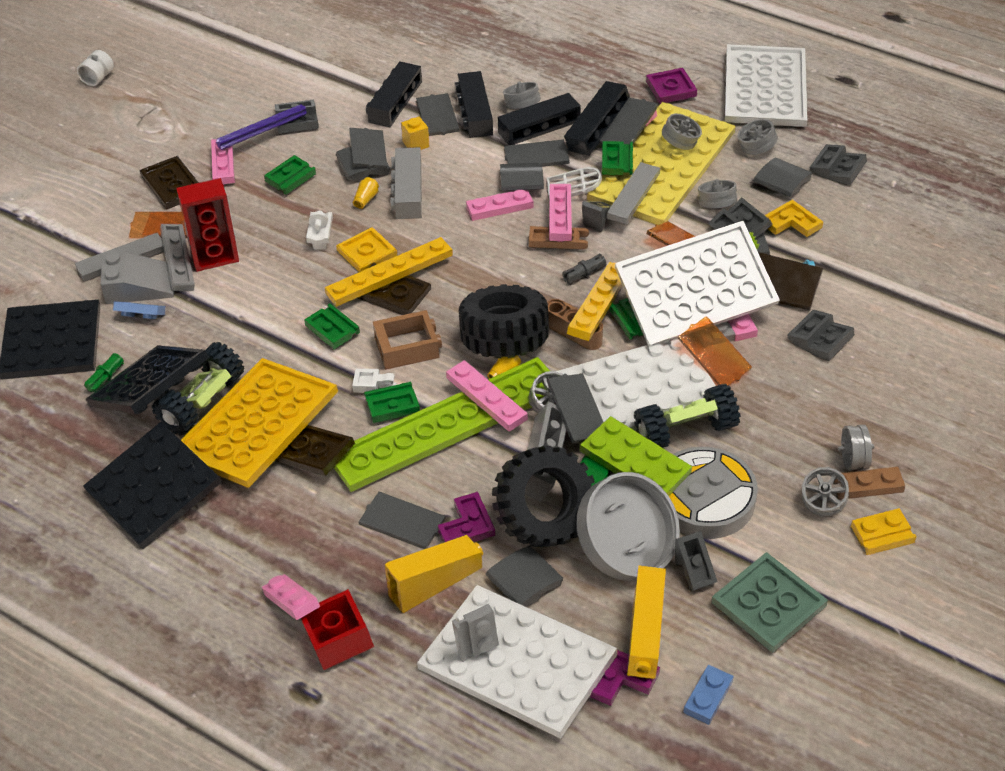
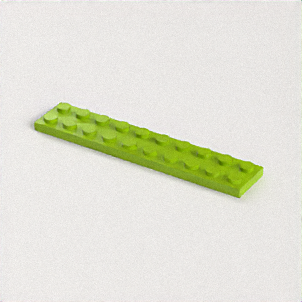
(431, 429)

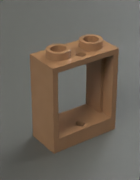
(408, 353)

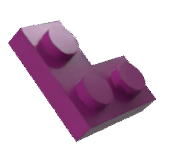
(472, 522)
(617, 676)

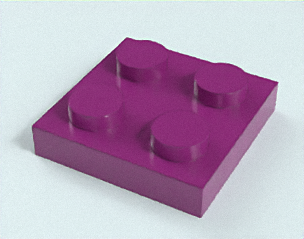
(671, 85)

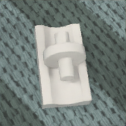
(319, 229)

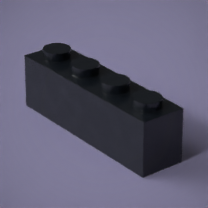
(394, 94)
(474, 104)
(596, 118)
(538, 119)

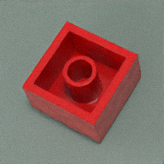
(337, 630)

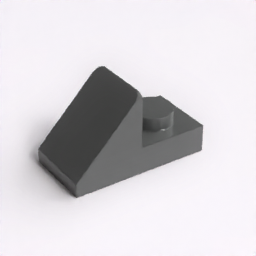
(595, 214)
(695, 560)

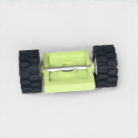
(716, 402)
(179, 408)

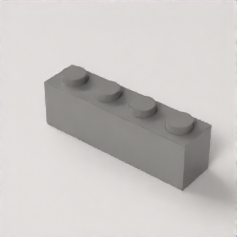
(407, 184)
(546, 431)

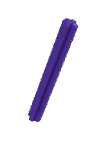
(261, 127)

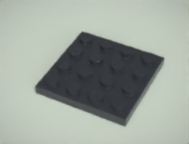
(50, 339)
(147, 379)
(152, 484)

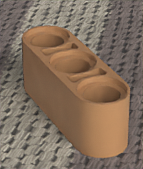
(560, 317)

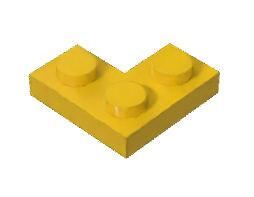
(796, 216)

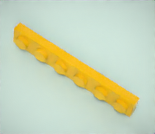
(388, 271)
(596, 304)

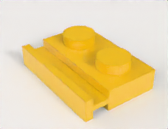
(883, 531)

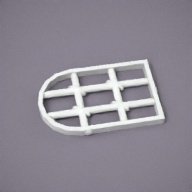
(579, 171)

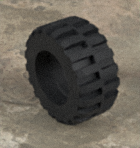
(504, 321)
(511, 495)

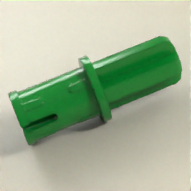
(104, 372)

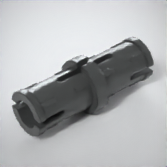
(584, 268)

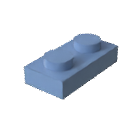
(129, 309)
(708, 694)

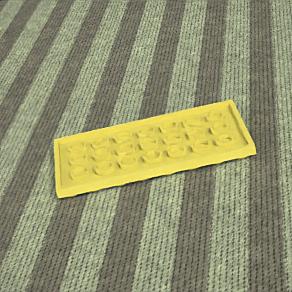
(678, 167)

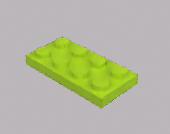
(626, 450)

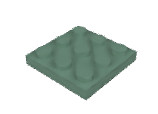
(769, 601)

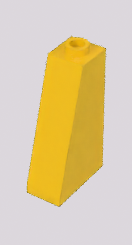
(430, 571)
(646, 622)

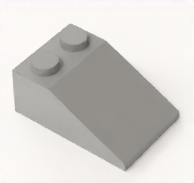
(133, 278)

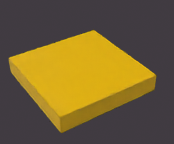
(366, 249)

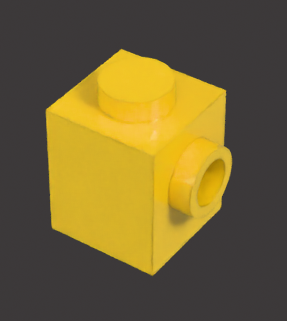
(415, 133)

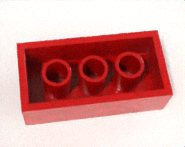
(208, 224)

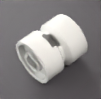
(95, 68)

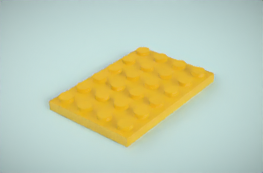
(257, 420)

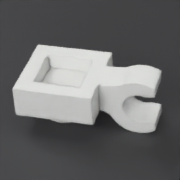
(371, 379)

